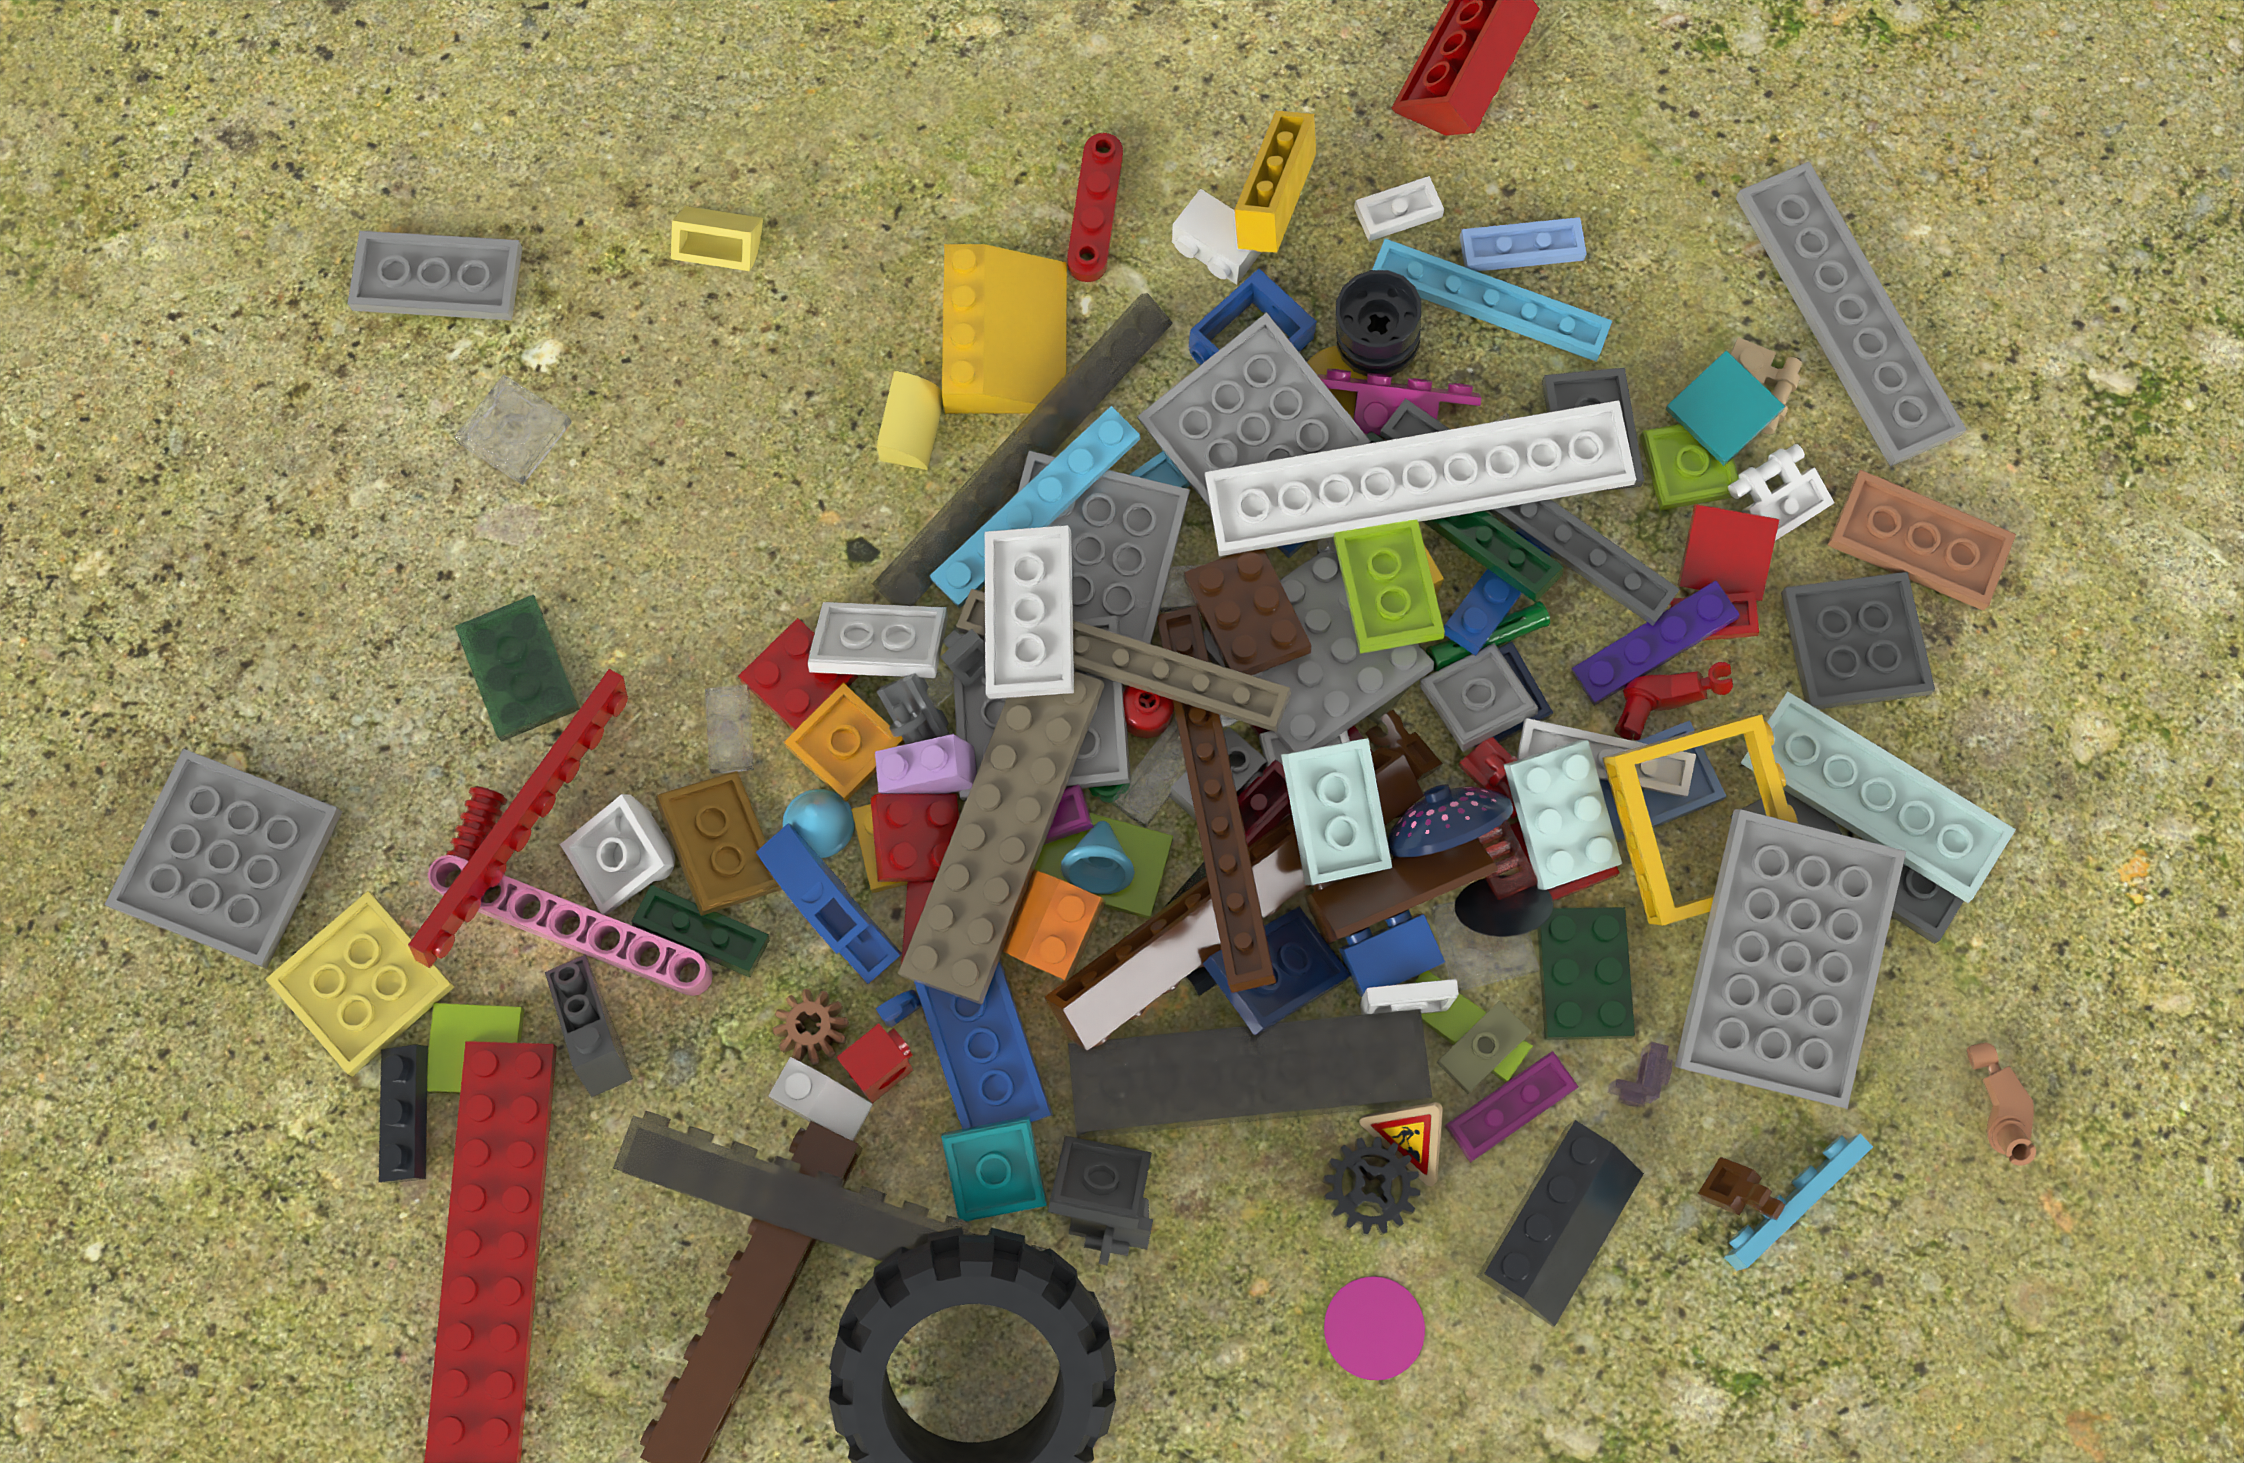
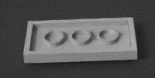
(435, 275)

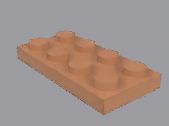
(1922, 537)

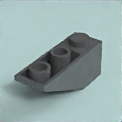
(587, 1027)

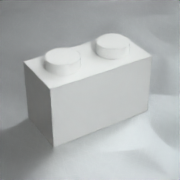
(1209, 234)

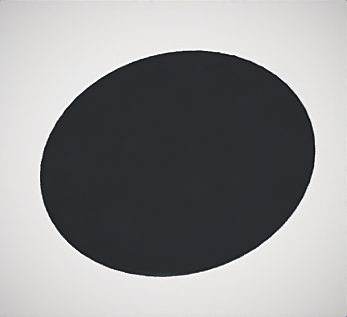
(1511, 916)

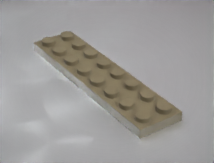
(999, 840)

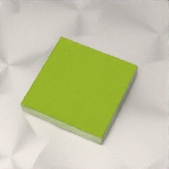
(1684, 469)
(460, 1023)

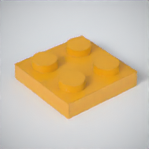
(842, 741)

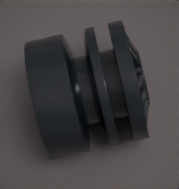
(1378, 322)

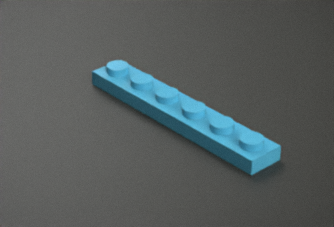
(1497, 301)
(1041, 499)

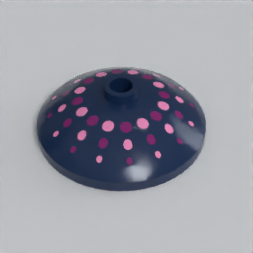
(1447, 820)

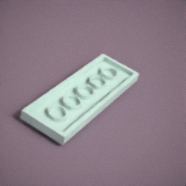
(1885, 798)

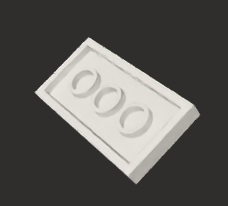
(1028, 612)

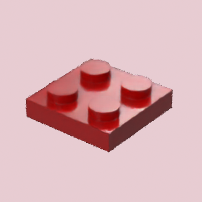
(783, 677)
(912, 834)

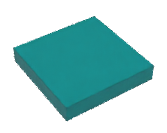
(1725, 408)
(994, 1169)

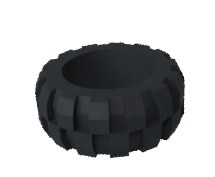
(962, 1271)

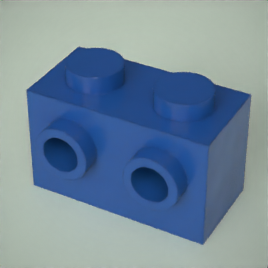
(1391, 953)

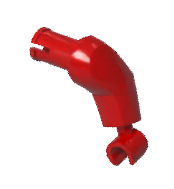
(1667, 693)

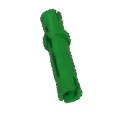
(1511, 627)

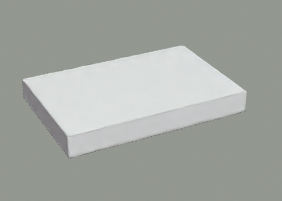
(878, 640)

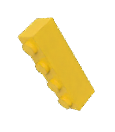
(1275, 181)

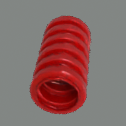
(477, 821)

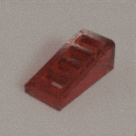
(1511, 846)

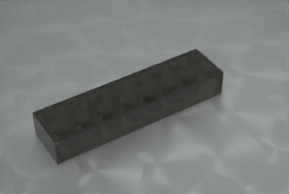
(1250, 1077)

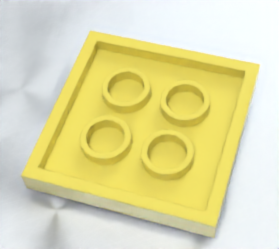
(358, 984)

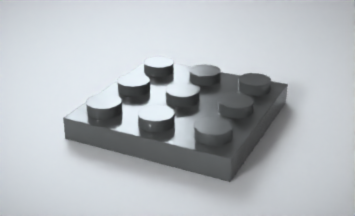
(1857, 641)

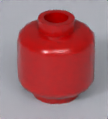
(1146, 721)

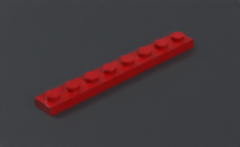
(514, 827)

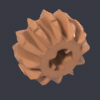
(805, 1041)

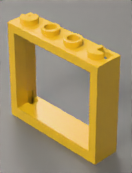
(1636, 820)

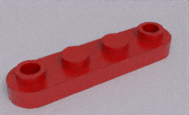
(1095, 207)

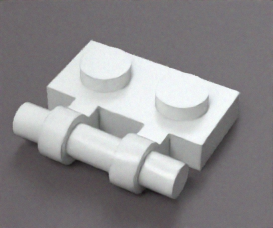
(1793, 502)

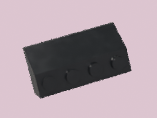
(1561, 1222)

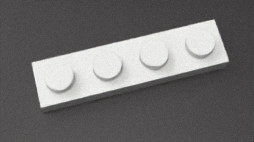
(1664, 774)

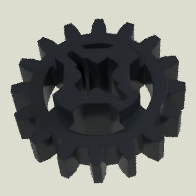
(1385, 1202)

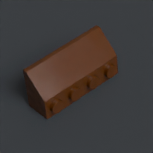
(1375, 896)

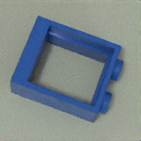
(1266, 297)

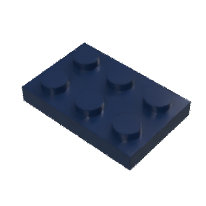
(1302, 971)

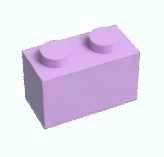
(927, 767)

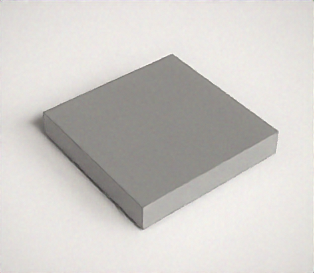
(1478, 697)

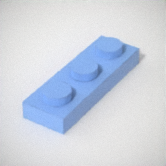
(1523, 244)

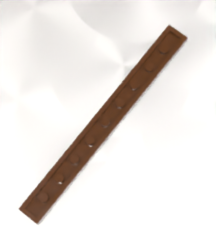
(1219, 820)

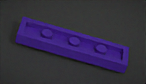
(1657, 644)

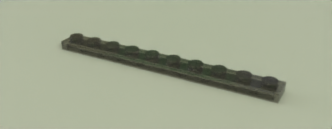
(1039, 432)

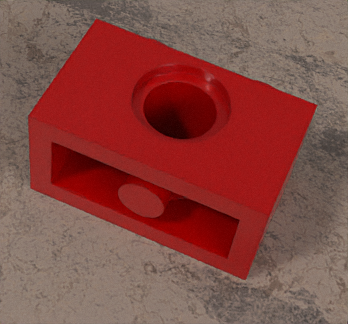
(877, 1061)

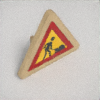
(1416, 1133)

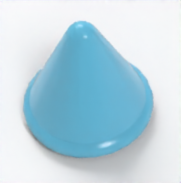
(821, 820)
(1098, 862)

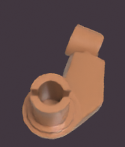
(2012, 1107)

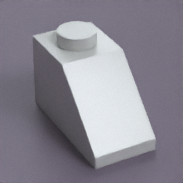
(820, 1099)

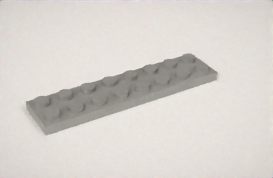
(1850, 314)

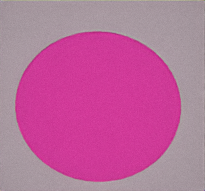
(1374, 1328)

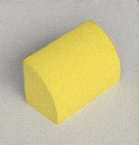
(716, 238)
(910, 421)

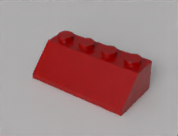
(1464, 63)

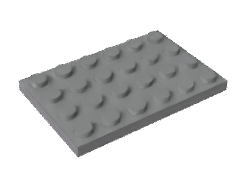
(1790, 958)

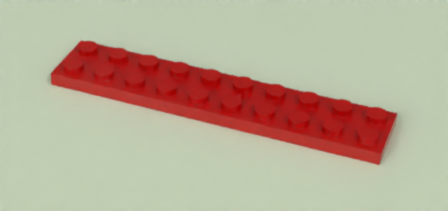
(491, 1254)

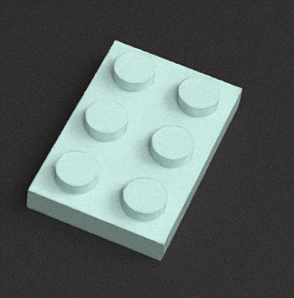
(1336, 811)
(1563, 814)

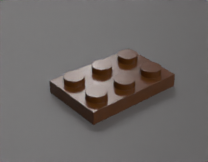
(1247, 612)

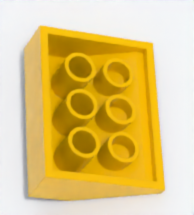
(1001, 329)

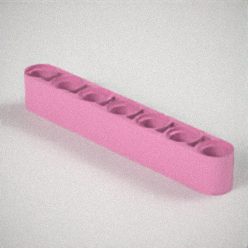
(589, 935)

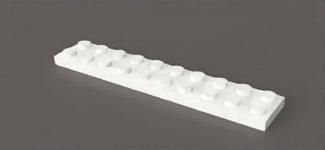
(1420, 477)

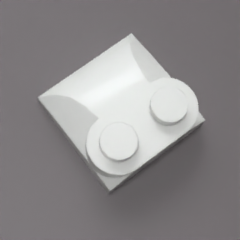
(619, 853)

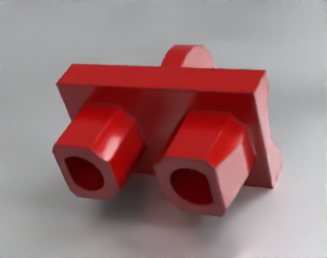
(1487, 769)

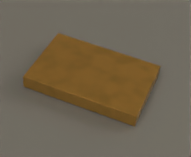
(717, 842)

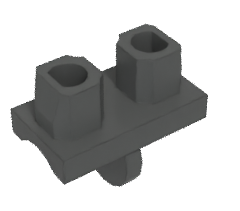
(912, 710)
(1113, 1238)

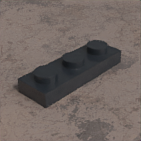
(403, 1114)

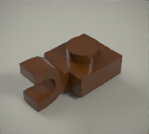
(1417, 753)
(1736, 1185)

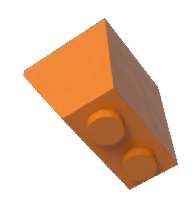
(1053, 925)

